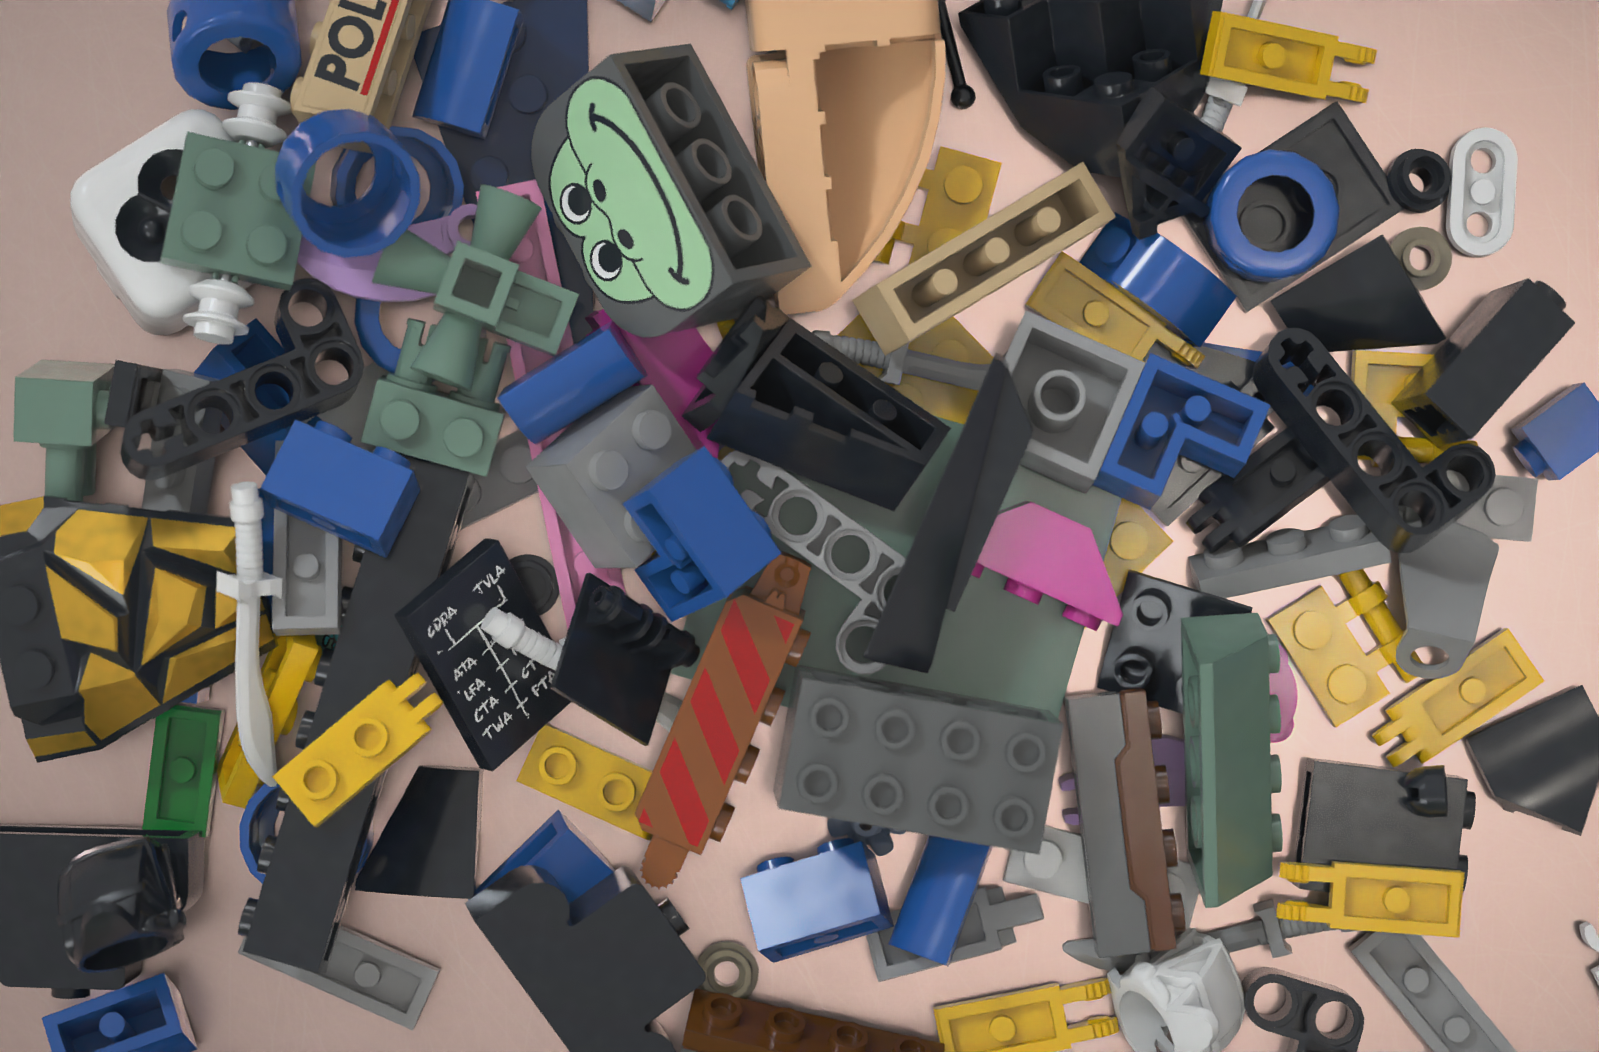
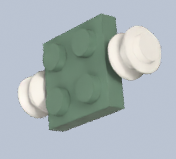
(230, 215)

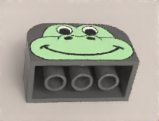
(661, 195)

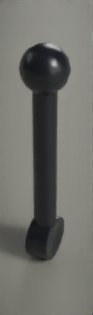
(962, 95)

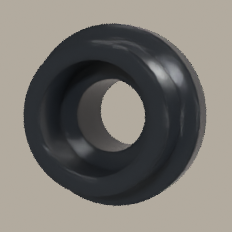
(1432, 171)

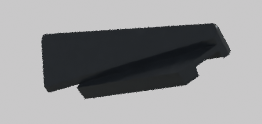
(954, 524)

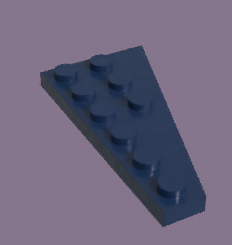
(544, 64)

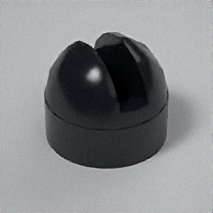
(1432, 791)

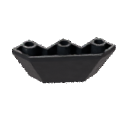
(1086, 64)

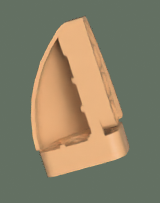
(842, 126)

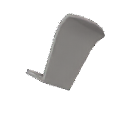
(1444, 596)

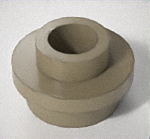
(1437, 246)
(736, 954)

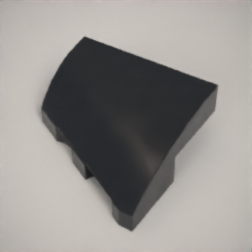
(1361, 303)
(430, 837)

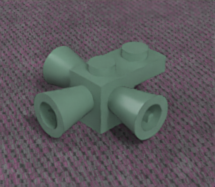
(479, 289)

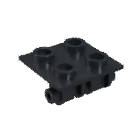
(1147, 642)
(620, 658)

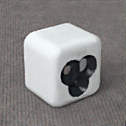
(126, 218)

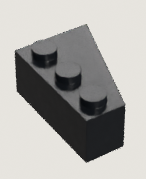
(829, 420)

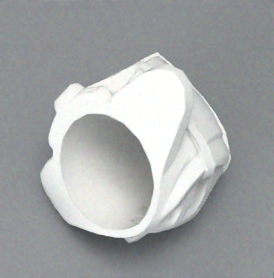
(1181, 991)

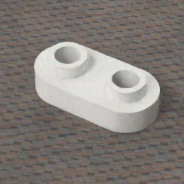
(1482, 193)

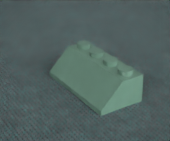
(1229, 753)

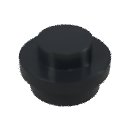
(538, 579)

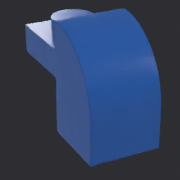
(1160, 279)

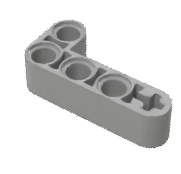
(817, 548)

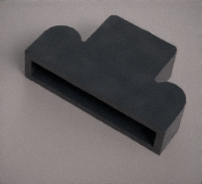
(29, 872)
(592, 964)

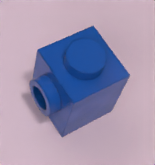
(1559, 434)

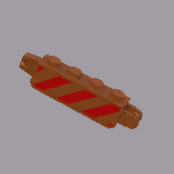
(720, 715)

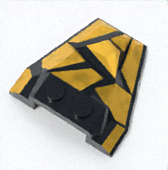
(111, 617)

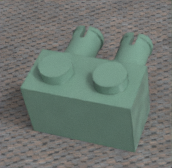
(65, 412)
(436, 425)

